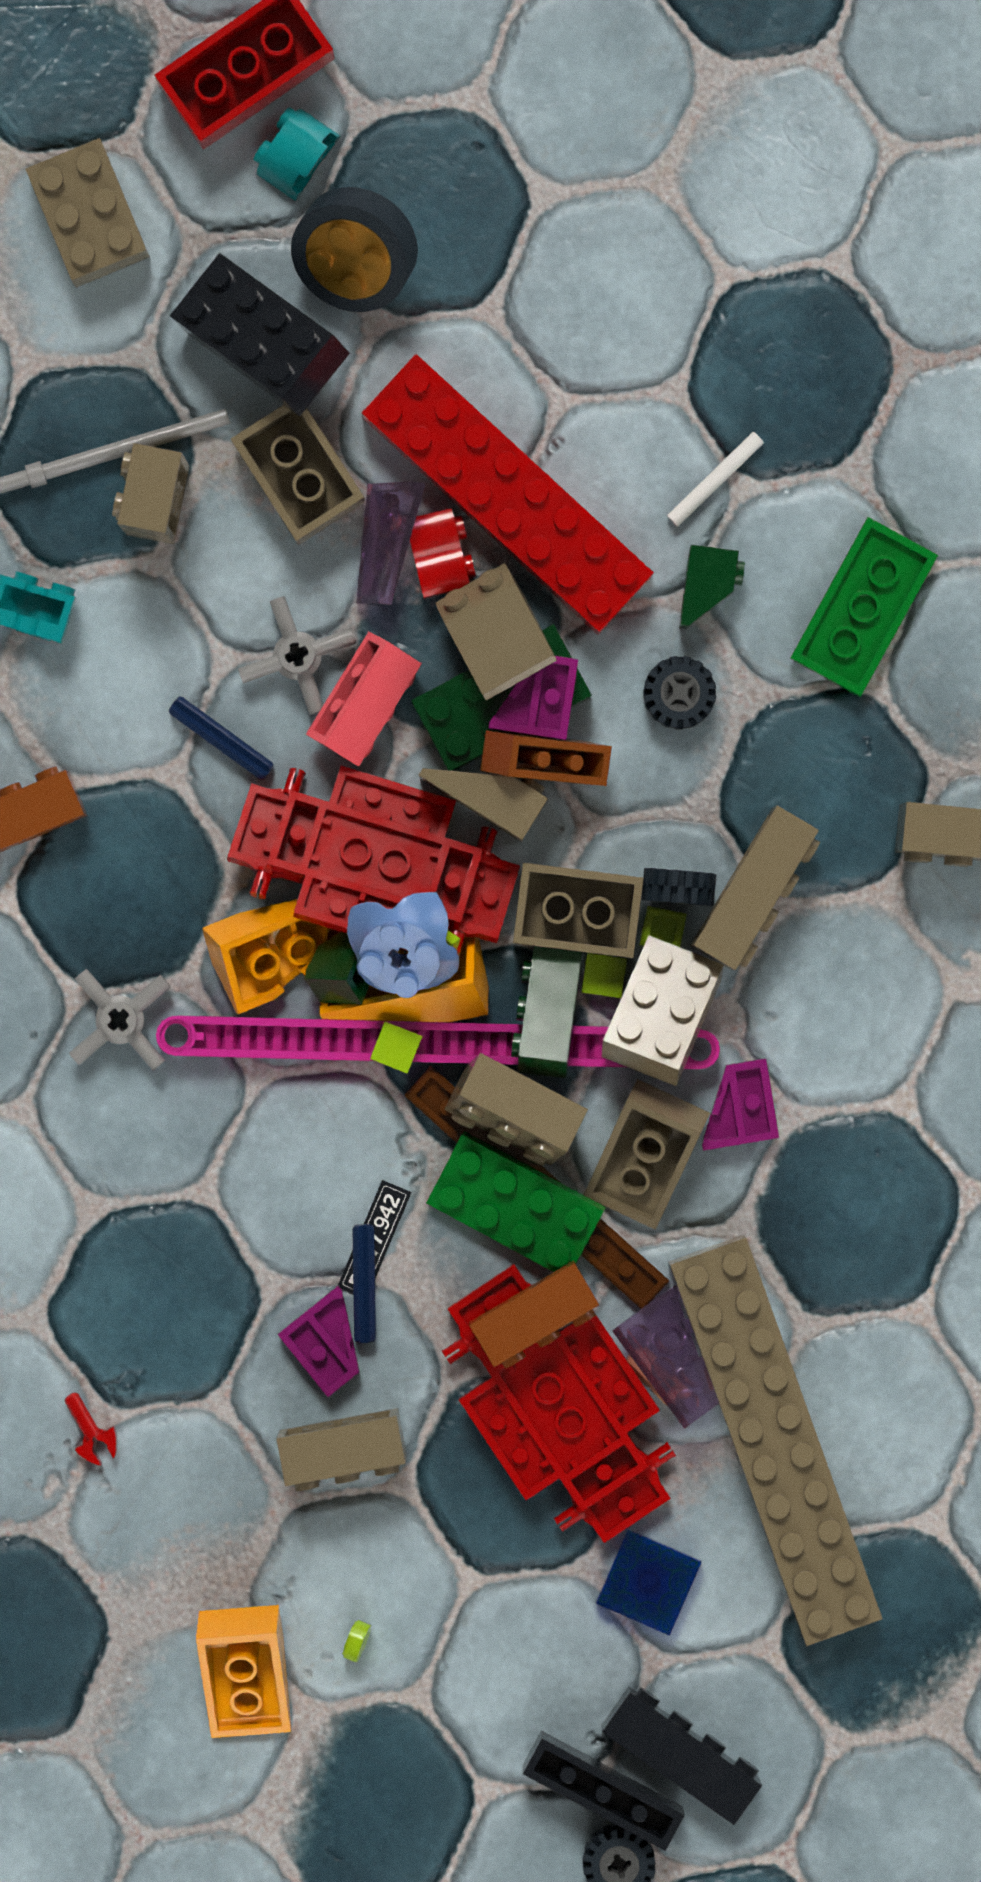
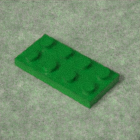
(863, 607)
(515, 1204)

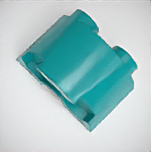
(294, 152)
(34, 608)

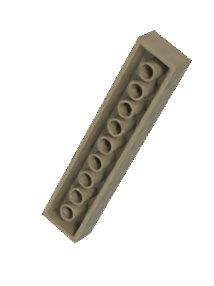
(775, 1440)

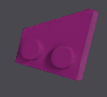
(540, 702)
(742, 1107)
(324, 1342)

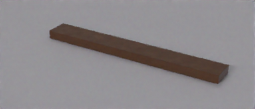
(605, 1248)

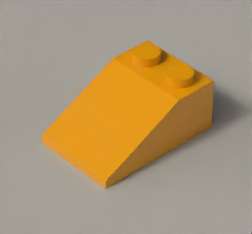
(244, 1671)

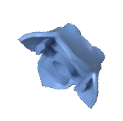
(415, 924)

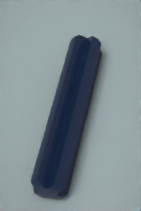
(221, 738)
(364, 1283)

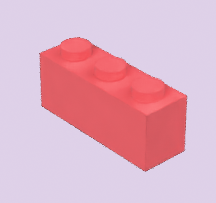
(364, 699)

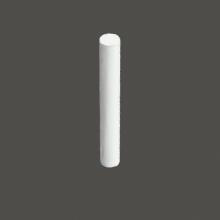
(715, 479)

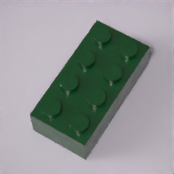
(460, 715)

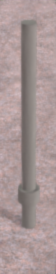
(38, 474)

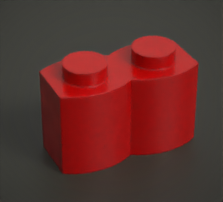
(439, 553)

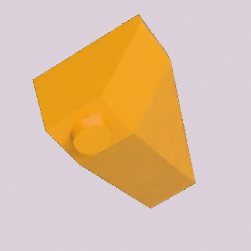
(262, 952)
(453, 1000)

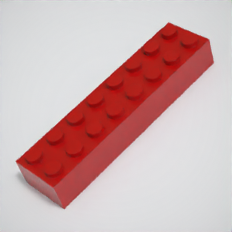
(507, 494)

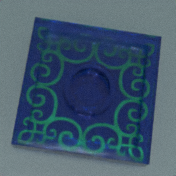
(648, 1581)

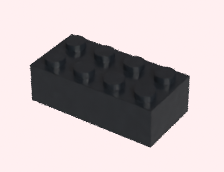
(259, 334)

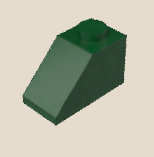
(708, 581)
(335, 974)

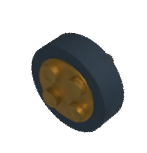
(354, 249)

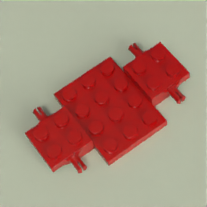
(371, 846)
(565, 1416)

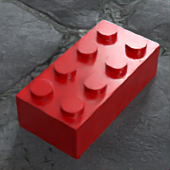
(244, 68)

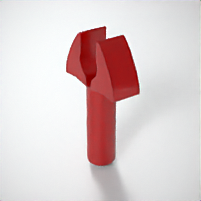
(90, 1430)

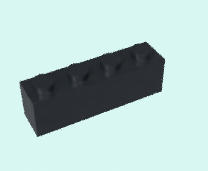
(681, 1754)
(603, 1790)

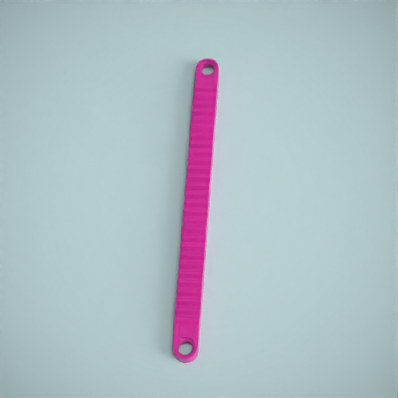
(357, 1038)

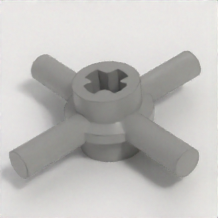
(282, 649)
(104, 1018)

